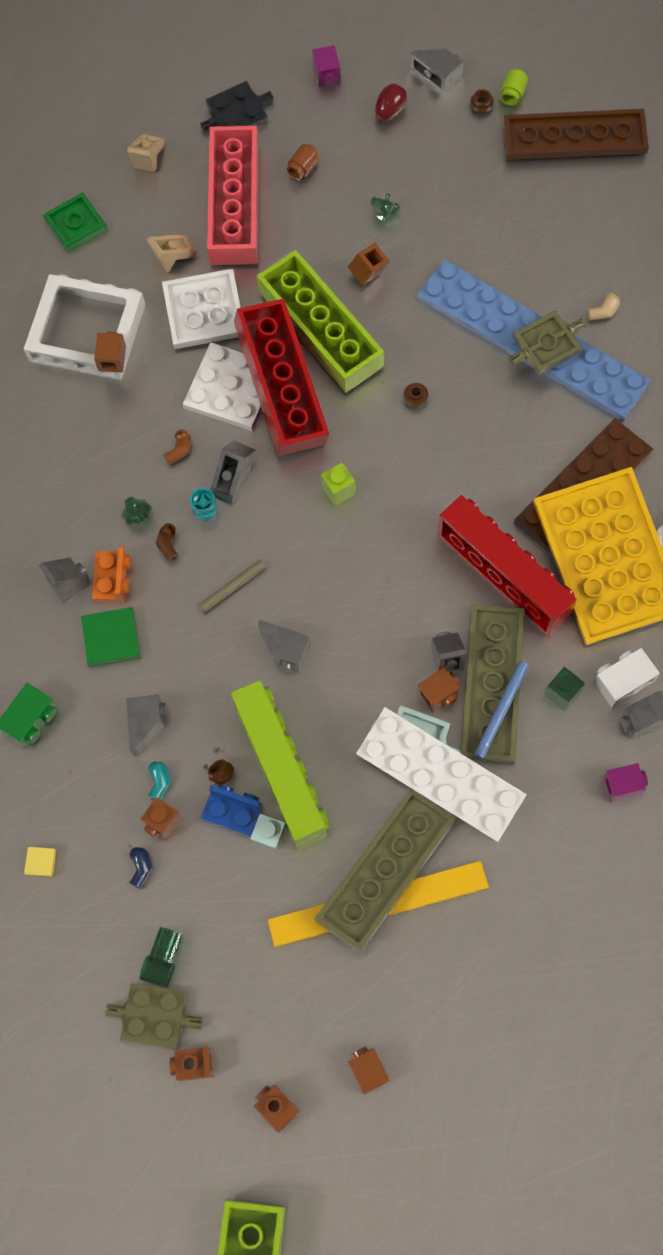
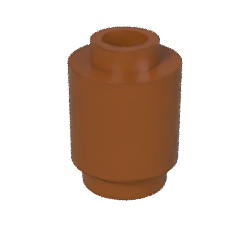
(302, 162)

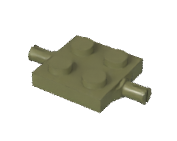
(547, 342)
(153, 1016)

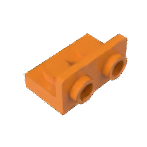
(110, 576)

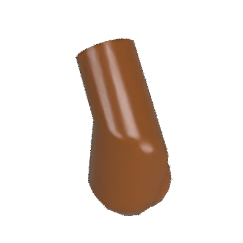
(181, 449)

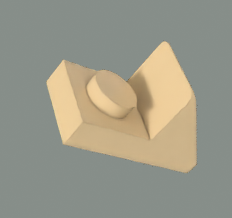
(144, 152)
(170, 248)

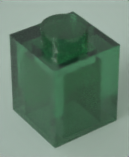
(564, 688)

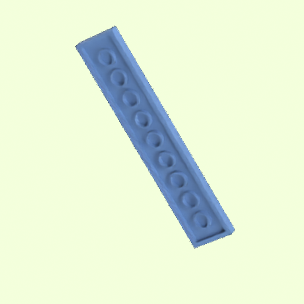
(497, 317)

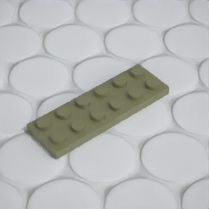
(491, 662)
(385, 870)

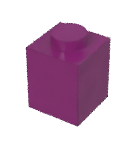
(326, 66)
(625, 782)

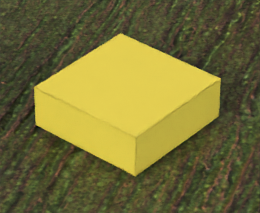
(40, 862)

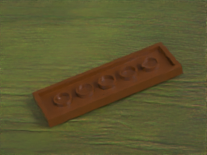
(575, 134)
(608, 453)

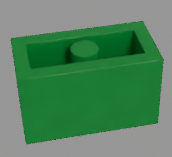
(27, 715)

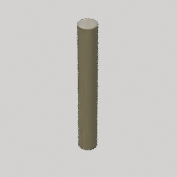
(232, 586)

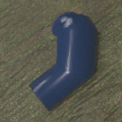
(143, 866)

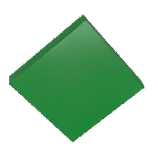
(75, 222)
(110, 637)

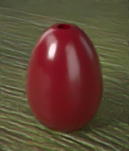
(390, 102)

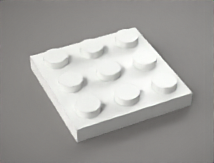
(202, 308)
(224, 389)

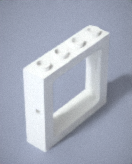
(77, 360)

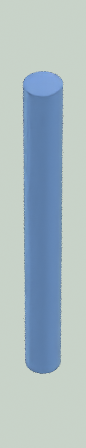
(501, 710)

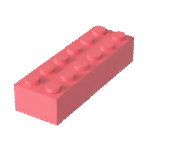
(233, 195)

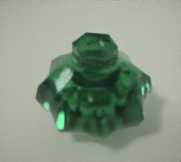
(384, 207)
(135, 510)

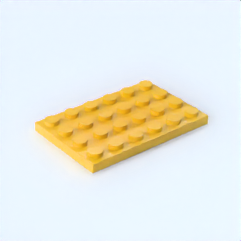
(606, 553)

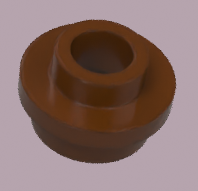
(482, 96)
(415, 401)
(220, 772)

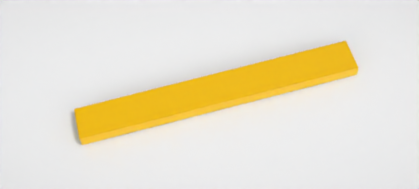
(421, 893)

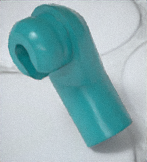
(161, 778)

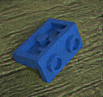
(232, 810)

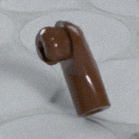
(165, 540)

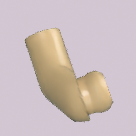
(606, 310)

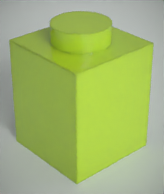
(338, 484)

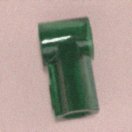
(160, 965)

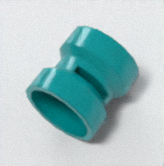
(201, 499)

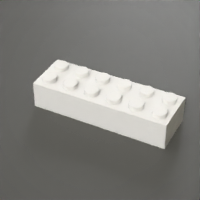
(441, 774)

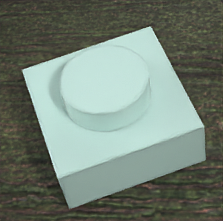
(268, 831)

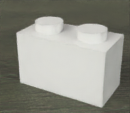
(625, 677)

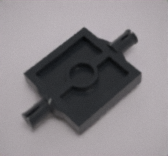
(237, 107)

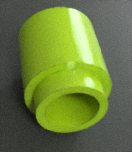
(513, 87)

